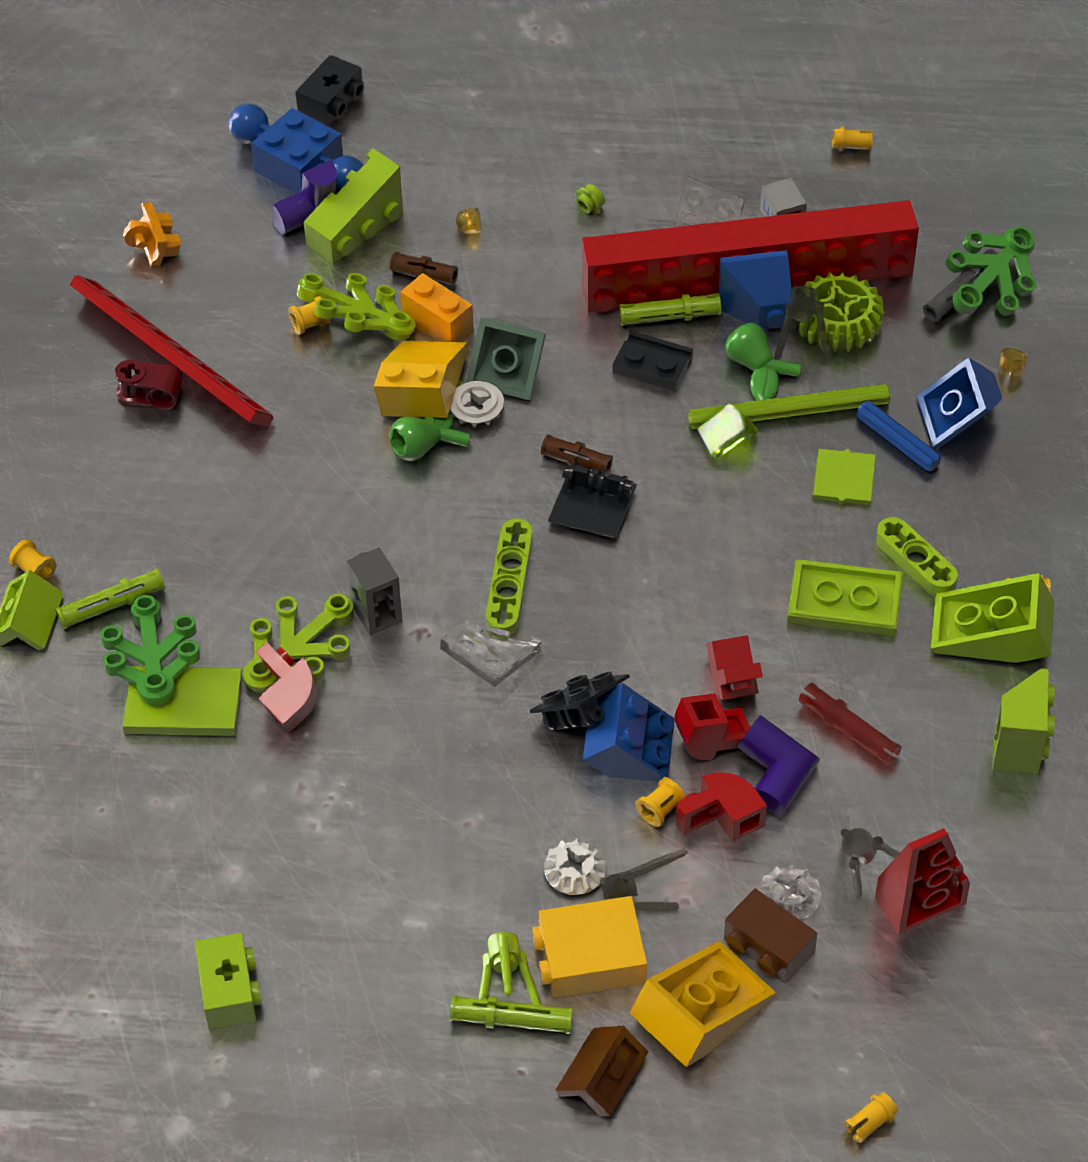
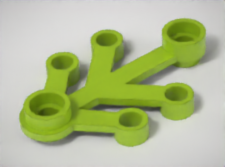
(395, 323)
(299, 645)

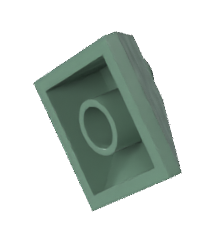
(506, 356)

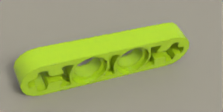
(507, 577)

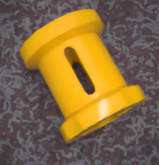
(304, 317)
(27, 558)
(660, 802)

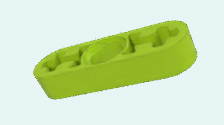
(913, 542)

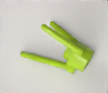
(504, 957)

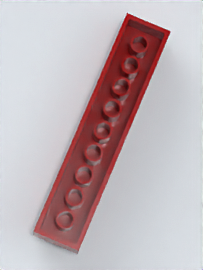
(684, 260)

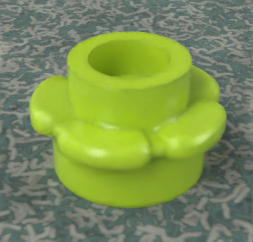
(590, 199)

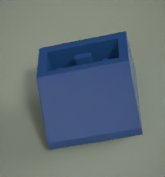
(631, 738)

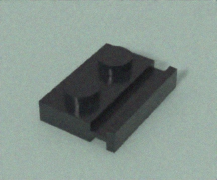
(652, 361)

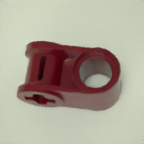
(150, 385)

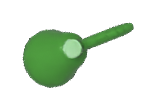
(750, 348)
(414, 436)

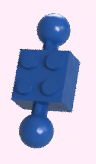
(290, 145)

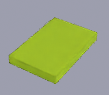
(845, 597)
(201, 704)

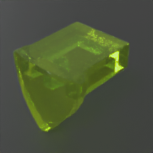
(726, 430)

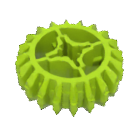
(850, 312)

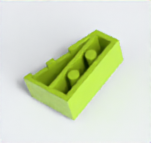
(357, 210)

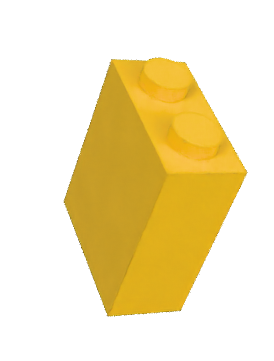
(590, 947)

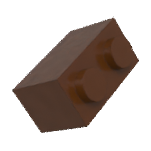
(769, 936)

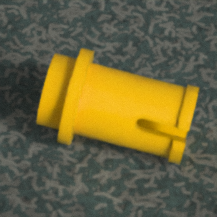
(852, 139)
(873, 1115)

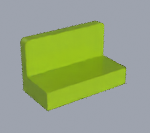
(29, 610)

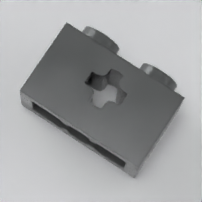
(374, 591)

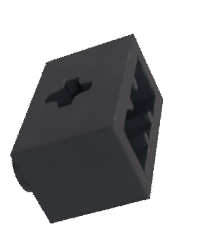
(330, 90)

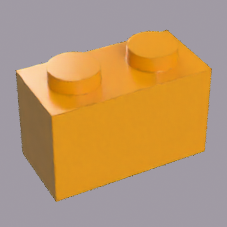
(437, 310)

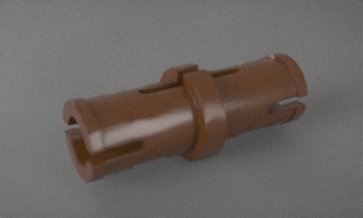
(416, 266)
(555, 449)

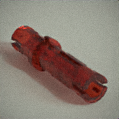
(836, 714)

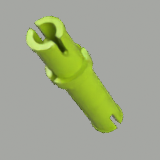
(664, 310)
(70, 615)
(505, 1013)

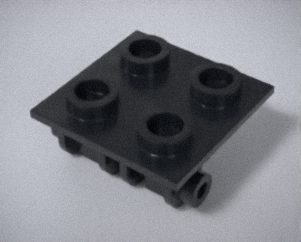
(592, 500)
(577, 703)

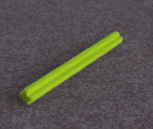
(798, 404)

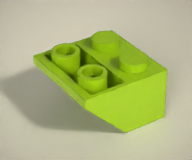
(1025, 725)

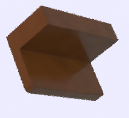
(603, 1068)

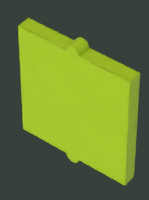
(844, 477)

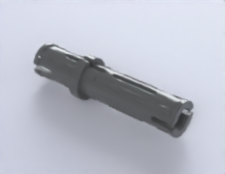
(939, 304)

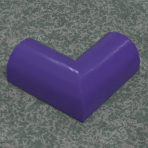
(316, 186)
(786, 763)

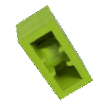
(231, 1000)

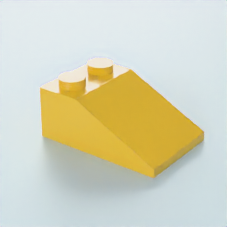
(420, 378)
(700, 1002)

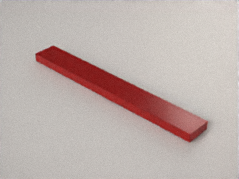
(172, 351)

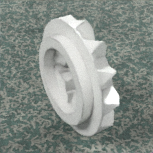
(481, 393)
(568, 879)

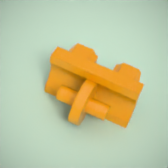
(153, 235)

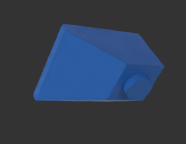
(756, 288)
(958, 400)

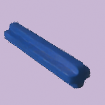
(899, 436)

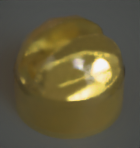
(469, 221)
(1012, 361)

